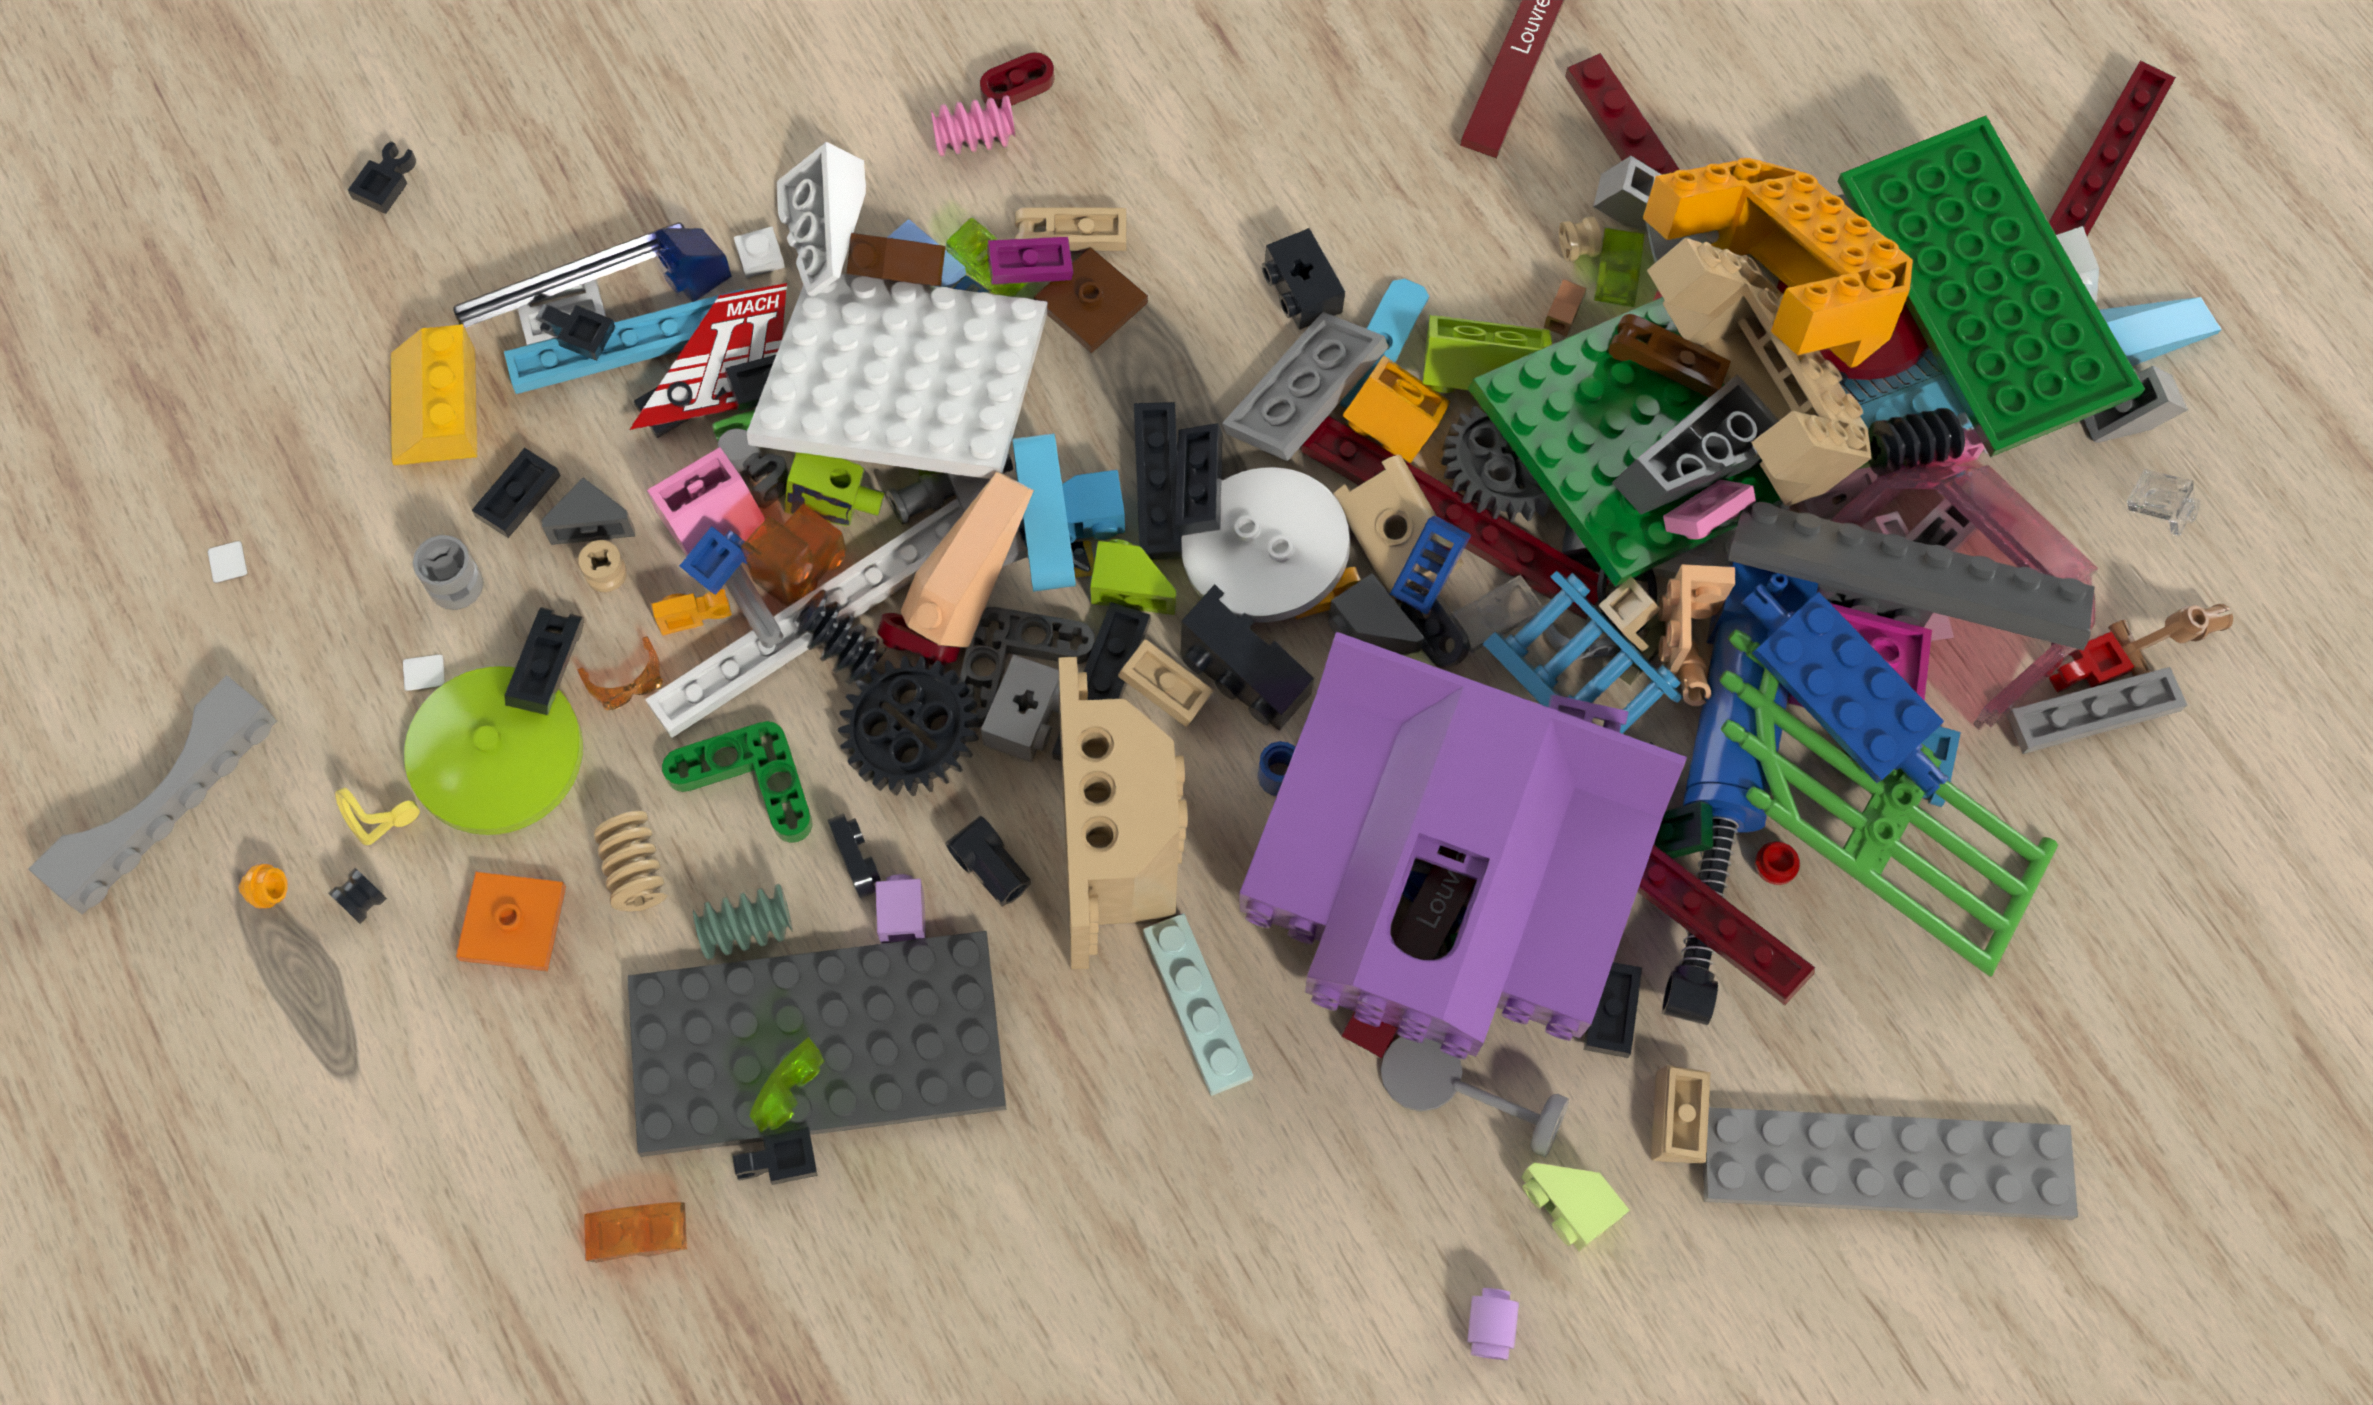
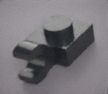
(578, 332)
(786, 1157)

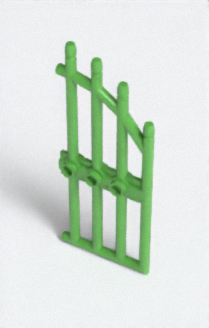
(1883, 823)

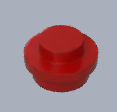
(1777, 863)

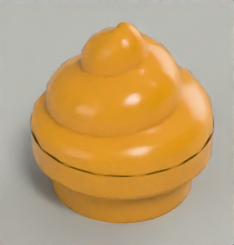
(263, 886)

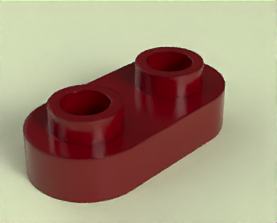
(1015, 79)
(898, 636)

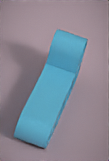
(1045, 514)

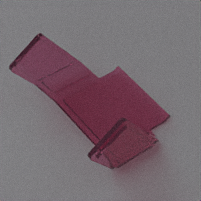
(2010, 525)

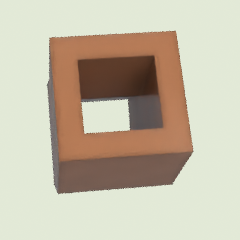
(1565, 308)

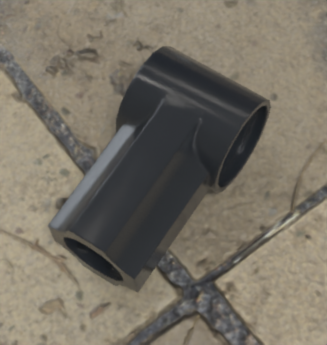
(981, 851)

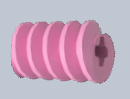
(973, 125)

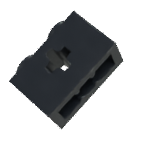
(1303, 278)

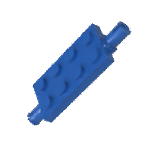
(1847, 688)

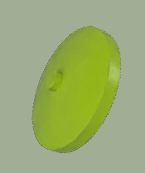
(488, 762)

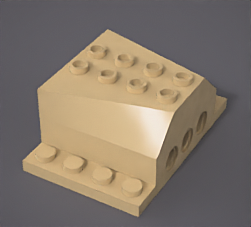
(1119, 813)

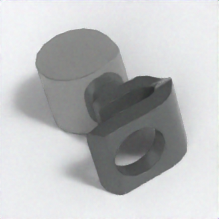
(749, 460)

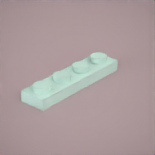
(1197, 1004)

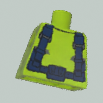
(830, 488)

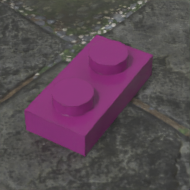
(1029, 260)

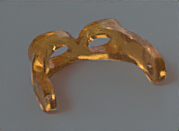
(645, 683)

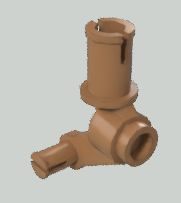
(2184, 625)

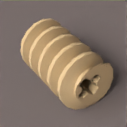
(626, 862)

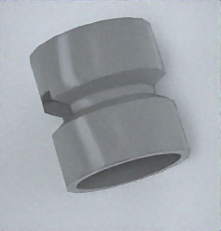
(448, 572)

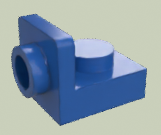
(714, 559)

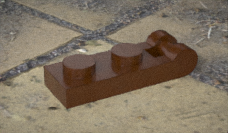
(1669, 355)

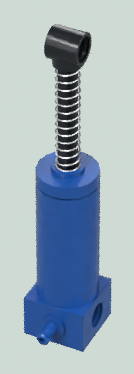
(1725, 772)

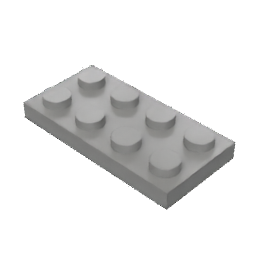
(1305, 385)

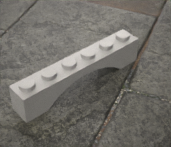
(89, 862)

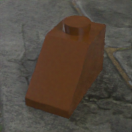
(895, 259)

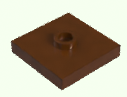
(1094, 300)

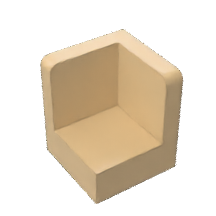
(1630, 609)

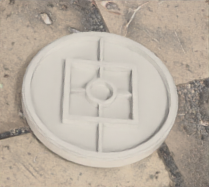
(1276, 545)

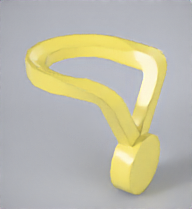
(399, 816)

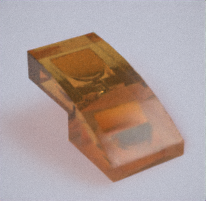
(635, 1231)

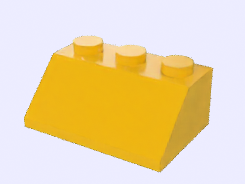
(434, 397)

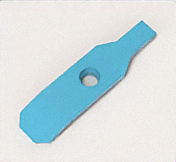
(1395, 321)

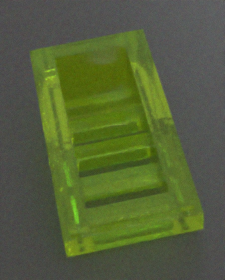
(967, 245)

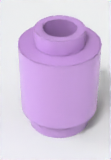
(1492, 1324)

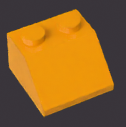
(1396, 409)

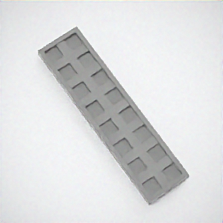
(1890, 1163)

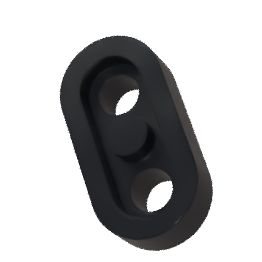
(1437, 630)
(862, 871)

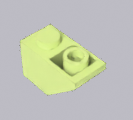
(1576, 1200)

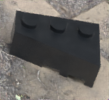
(1242, 662)

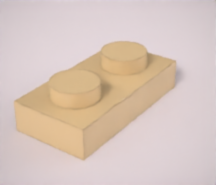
(1165, 683)

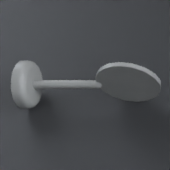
(1427, 1078)

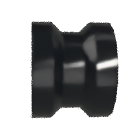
(357, 895)

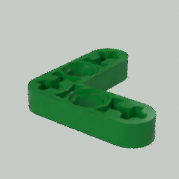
(749, 758)

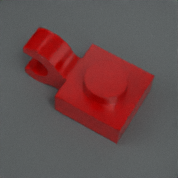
(2098, 663)

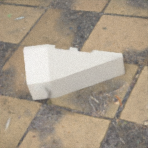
(821, 208)

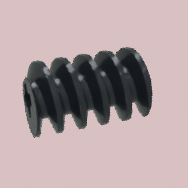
(1915, 440)
(837, 637)

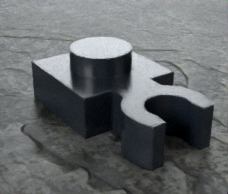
(382, 183)

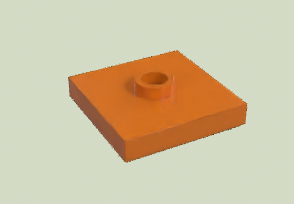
(511, 921)

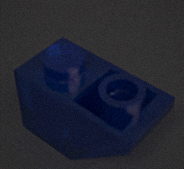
(691, 261)

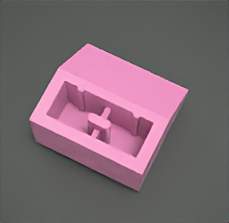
(705, 496)

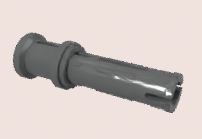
(925, 494)

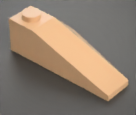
(963, 568)

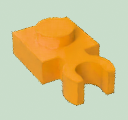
(684, 612)

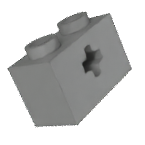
(1021, 686)

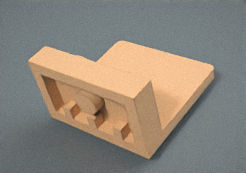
(1694, 594)

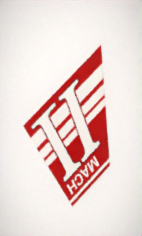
(733, 332)

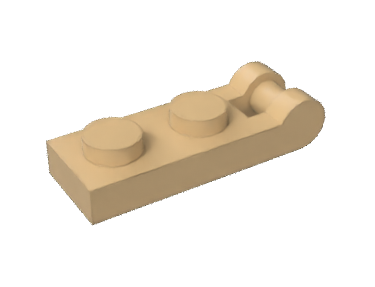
(1085, 227)

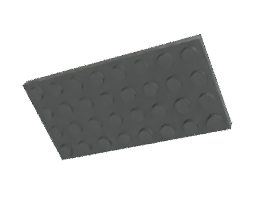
(897, 1023)

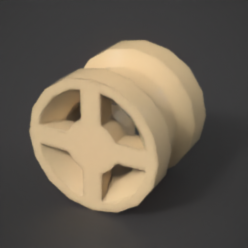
(1580, 238)
(603, 576)

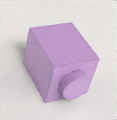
(900, 909)

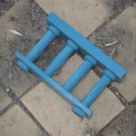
(1541, 681)

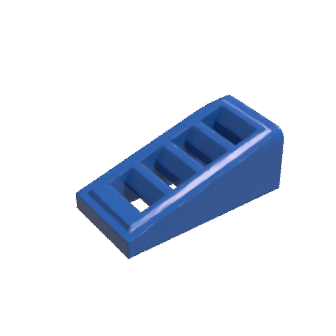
(1451, 533)

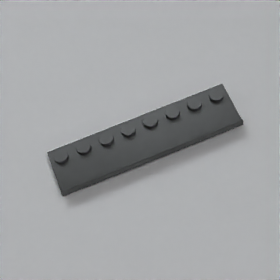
(1914, 574)

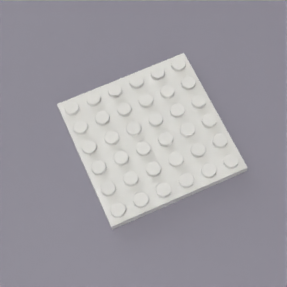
(901, 376)

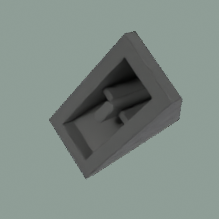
(586, 516)

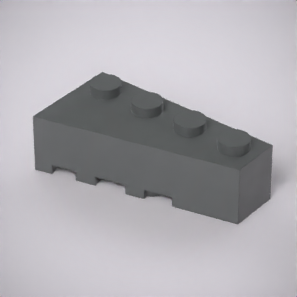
(1700, 449)

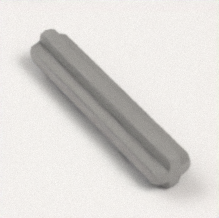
(754, 608)

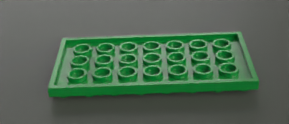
(1992, 287)

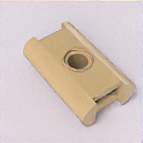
(1378, 504)

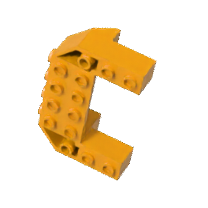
(1839, 269)

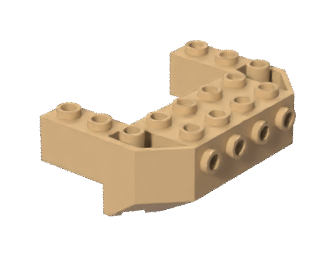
(1730, 310)

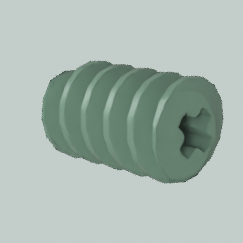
(743, 922)

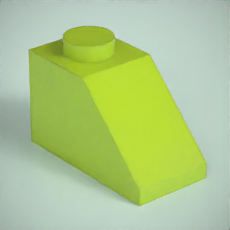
(1130, 579)

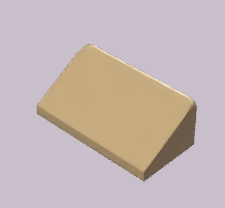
(1680, 1115)

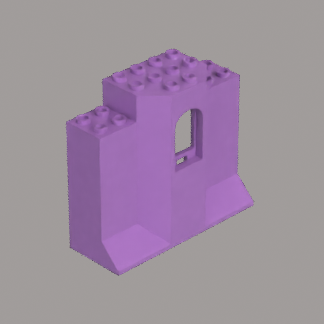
(1536, 800)

